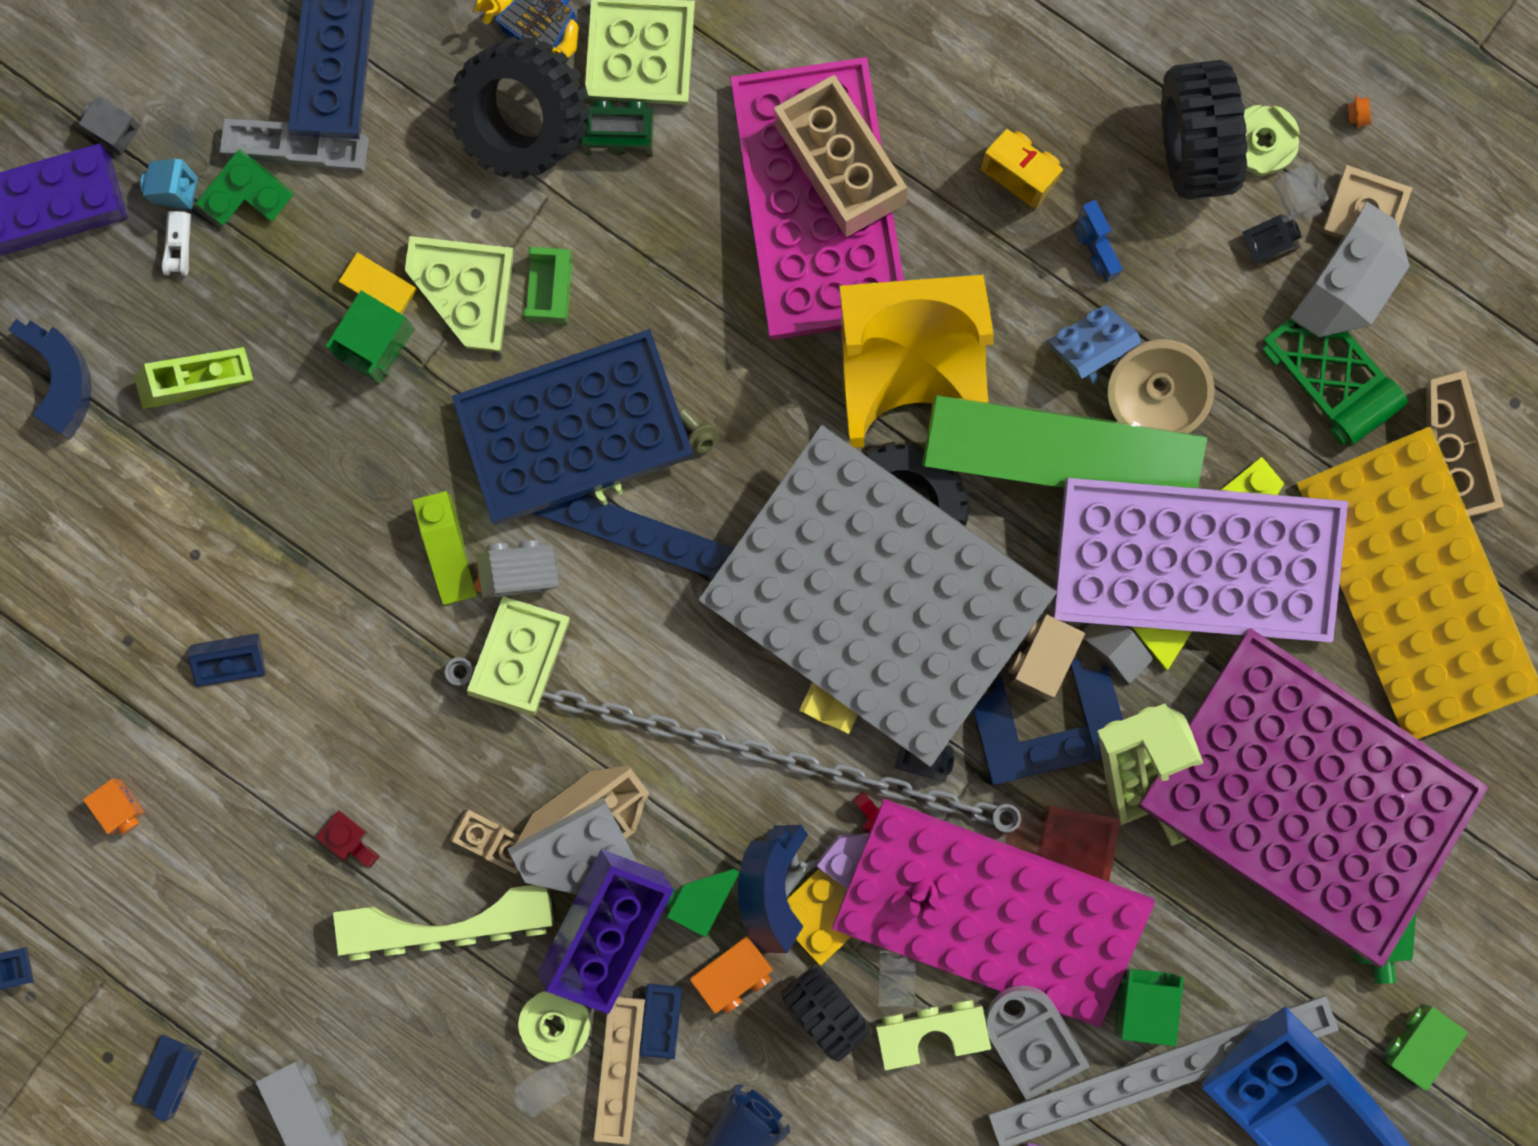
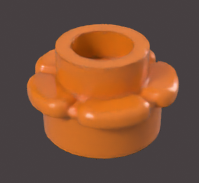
(1360, 112)

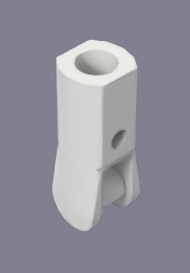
(177, 238)

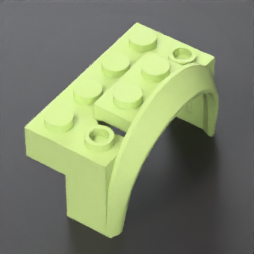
(1150, 739)

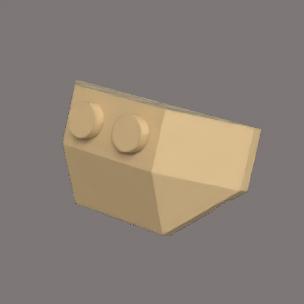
(617, 786)

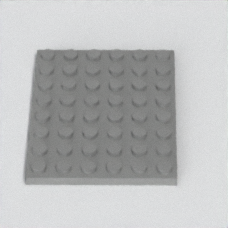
(877, 595)

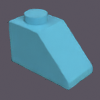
(169, 184)

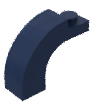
(70, 377)
(763, 893)

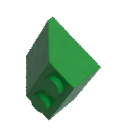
(701, 901)

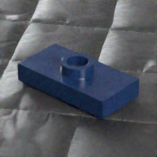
(660, 1021)

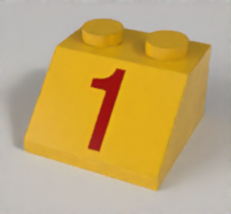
(1021, 167)

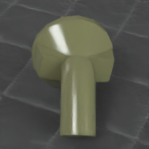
(702, 436)

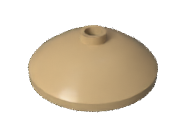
(1175, 406)

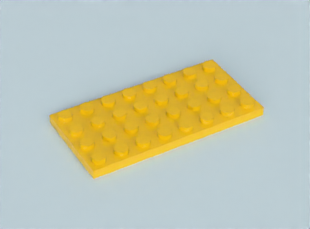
(1424, 588)

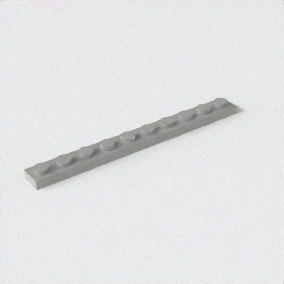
(1138, 1079)

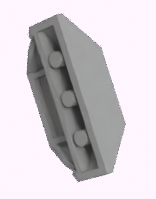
(1355, 277)

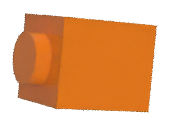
(115, 807)

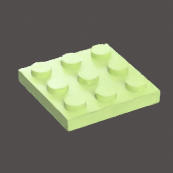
(640, 51)

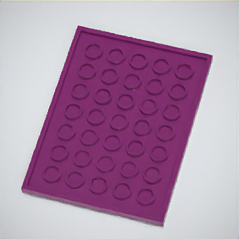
(1316, 798)

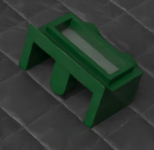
(619, 127)

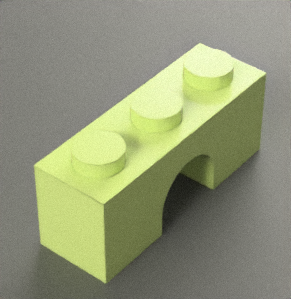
(901, 1036)

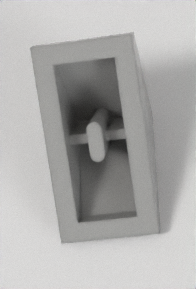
(1118, 648)

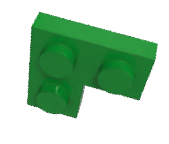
(242, 181)

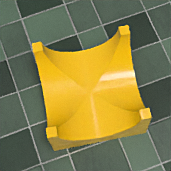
(912, 344)

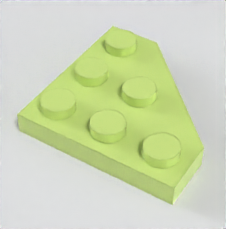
(465, 286)

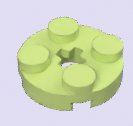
(1284, 139)
(536, 1034)

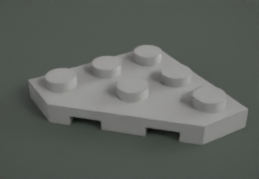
(567, 849)

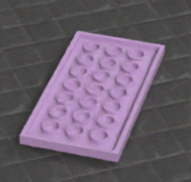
(1199, 559)

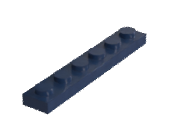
(640, 534)

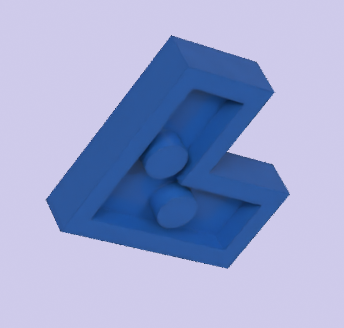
(1094, 231)

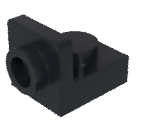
(1272, 238)
(939, 770)

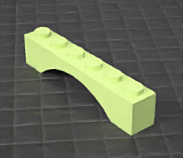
(371, 929)

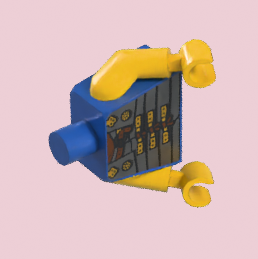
(538, 19)

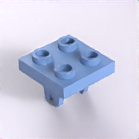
(1094, 342)

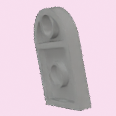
(1034, 1042)

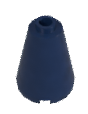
(747, 1121)

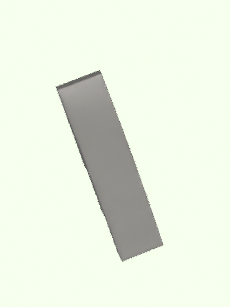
(273, 143)

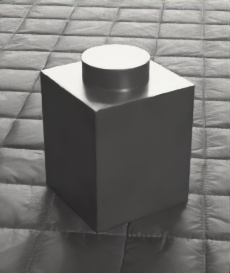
(109, 124)

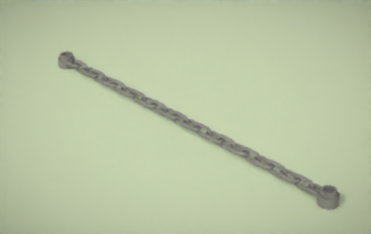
(1016, 816)

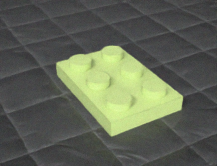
(518, 656)

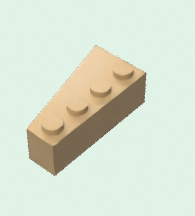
(1462, 442)

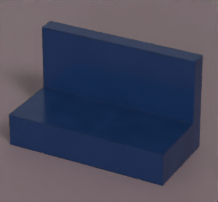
(167, 1077)

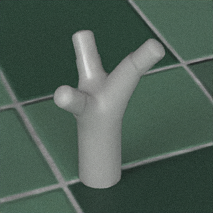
(797, 872)

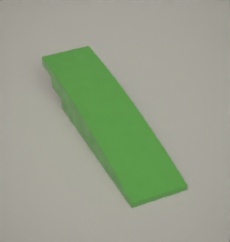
(1054, 445)

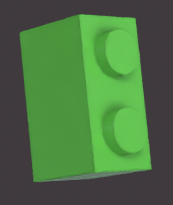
(1424, 1046)

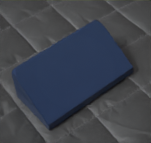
(226, 660)

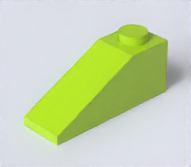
(191, 377)
(445, 547)

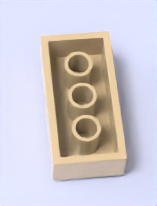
(840, 155)

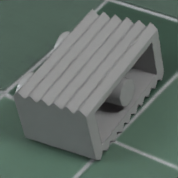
(517, 570)

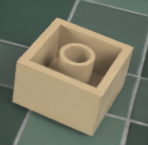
(1046, 657)

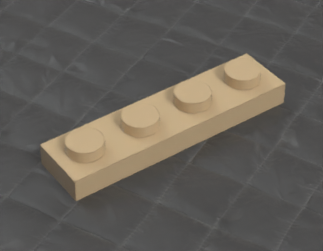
(619, 1071)

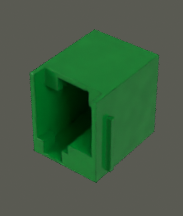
(370, 337)
(1149, 1007)

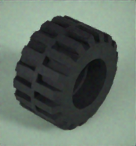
(826, 1013)

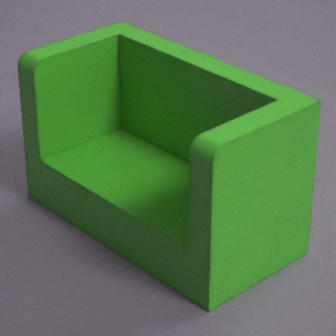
(549, 285)

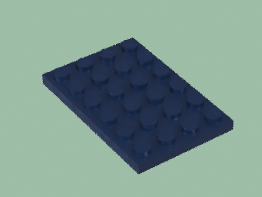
(572, 427)

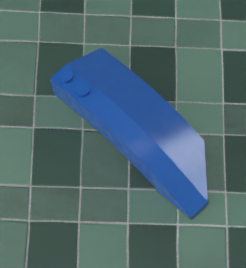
(1296, 1092)

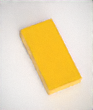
(378, 283)

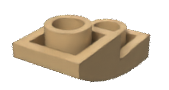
(486, 839)

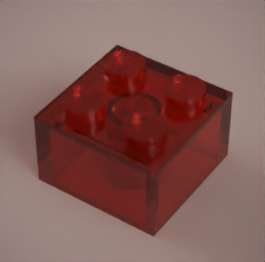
(1079, 840)

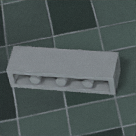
(297, 1107)

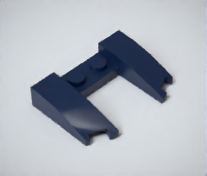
(1012, 760)

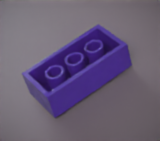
(58, 198)
(605, 931)

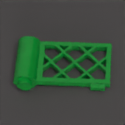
(1357, 413)

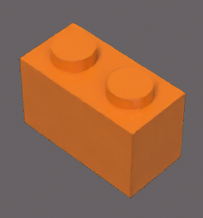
(732, 975)

